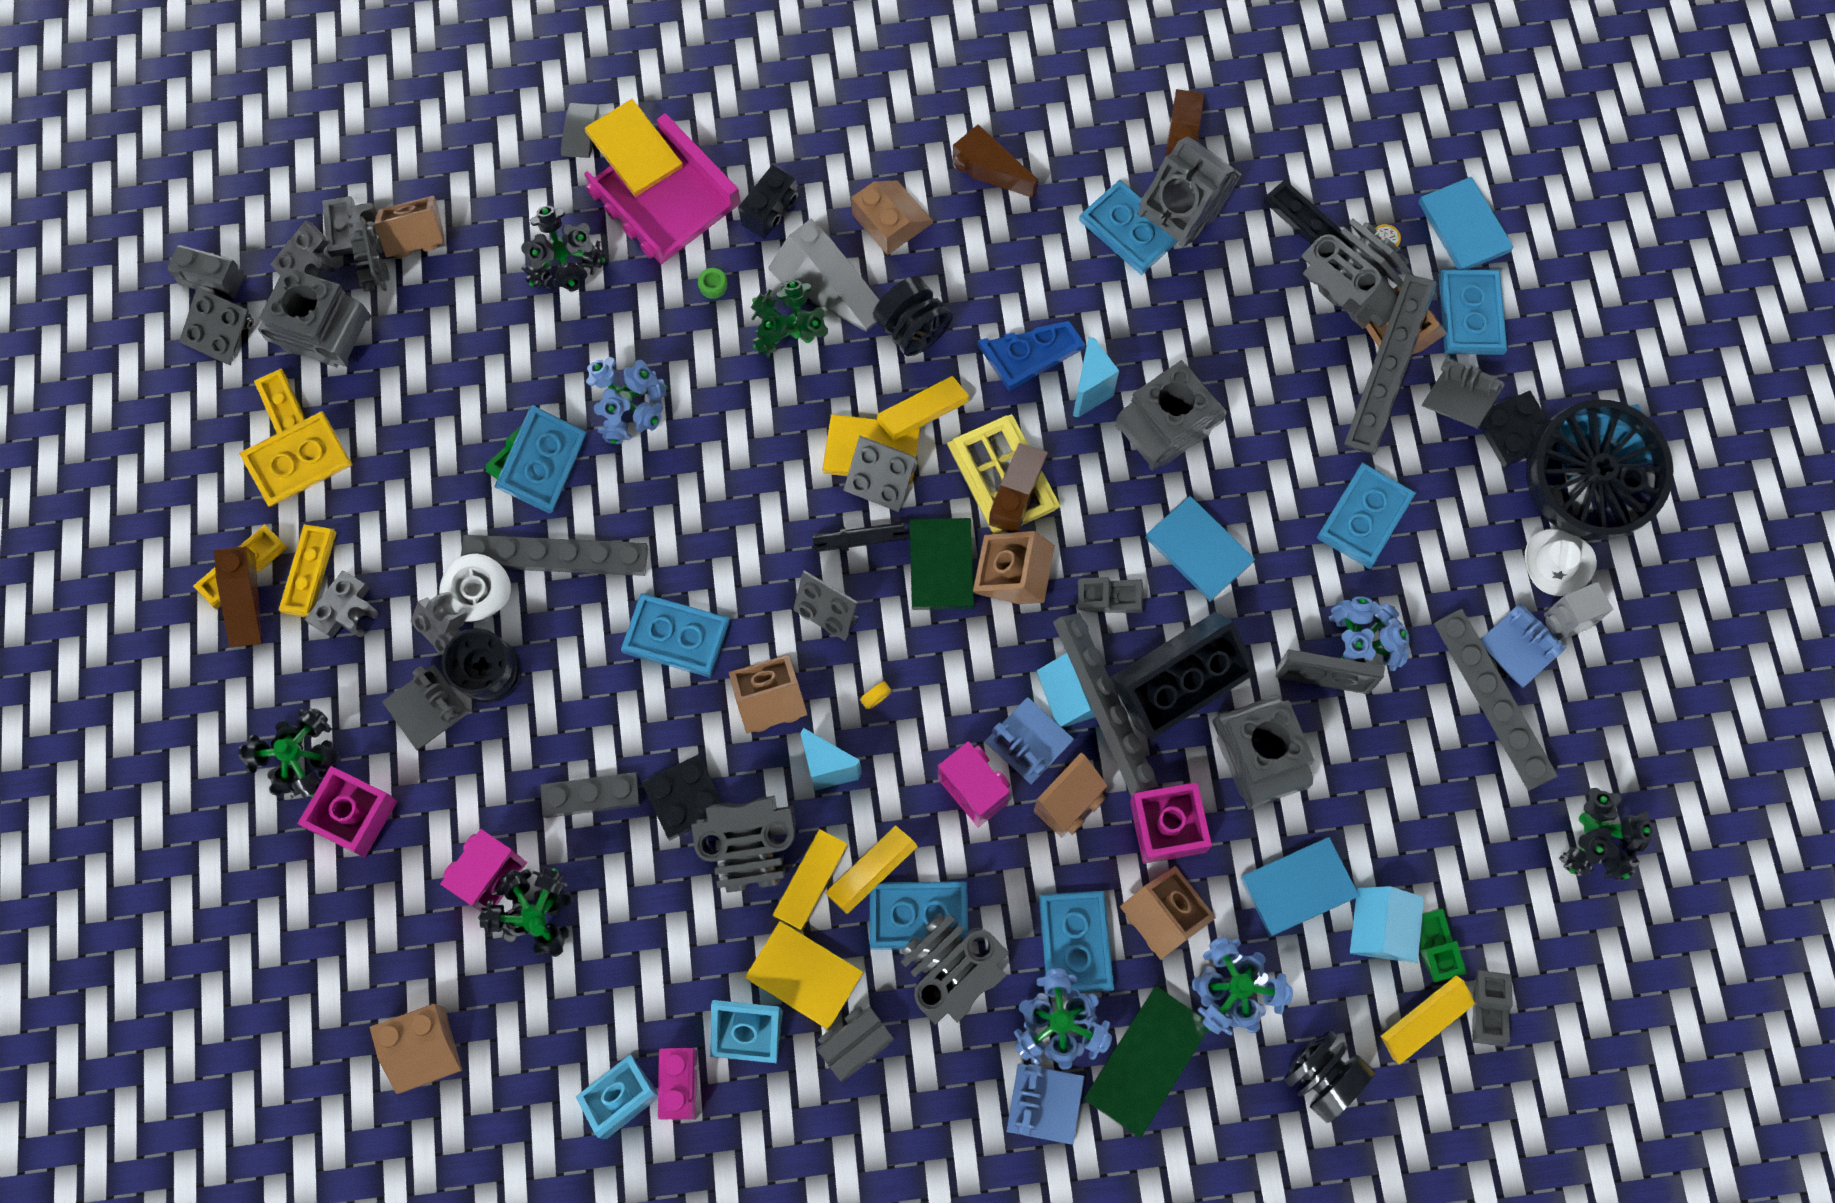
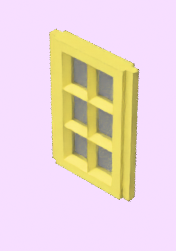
(983, 461)

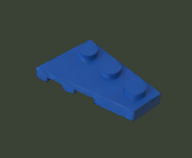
(1030, 353)

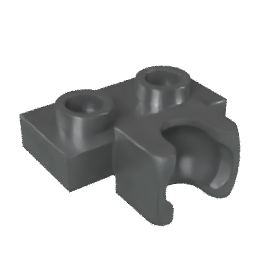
(342, 220)
(304, 252)
(342, 607)
(438, 620)

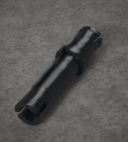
(858, 537)

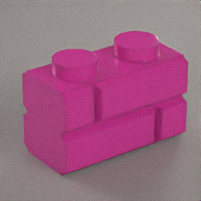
(677, 1084)

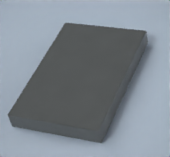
(1329, 672)

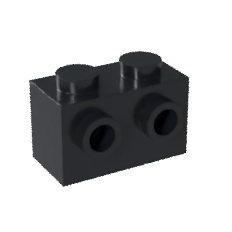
(768, 201)

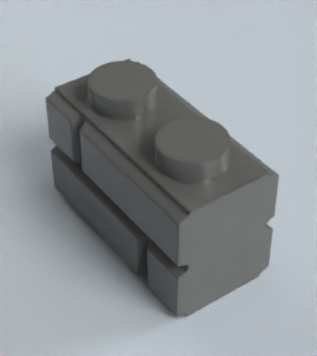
(206, 271)
(854, 1043)

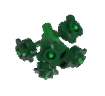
(777, 326)

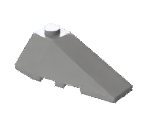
(835, 284)

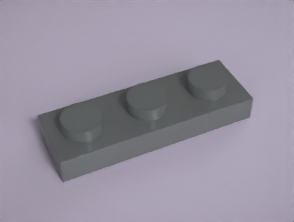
(590, 795)

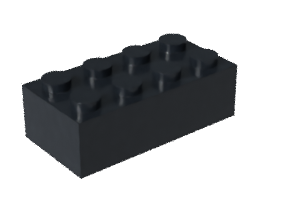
(1183, 675)

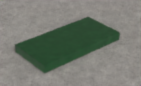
(1147, 1062)

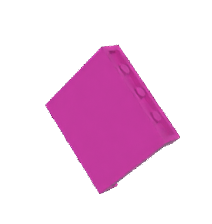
(675, 208)

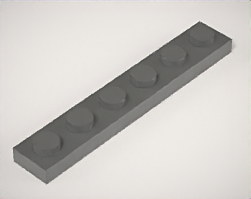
(1390, 364)
(560, 554)
(1495, 700)
(1105, 703)

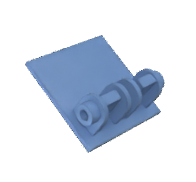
(1522, 645)
(1029, 740)
(1045, 1104)

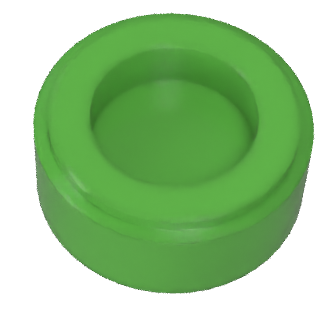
(712, 283)

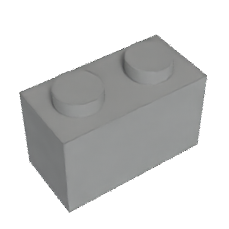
(1577, 611)

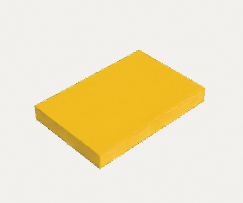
(633, 147)
(844, 436)
(295, 459)
(804, 975)

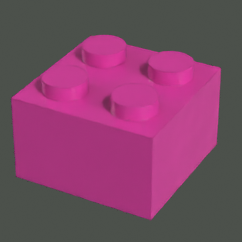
(974, 783)
(347, 811)
(1170, 823)
(480, 870)

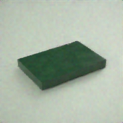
(941, 564)

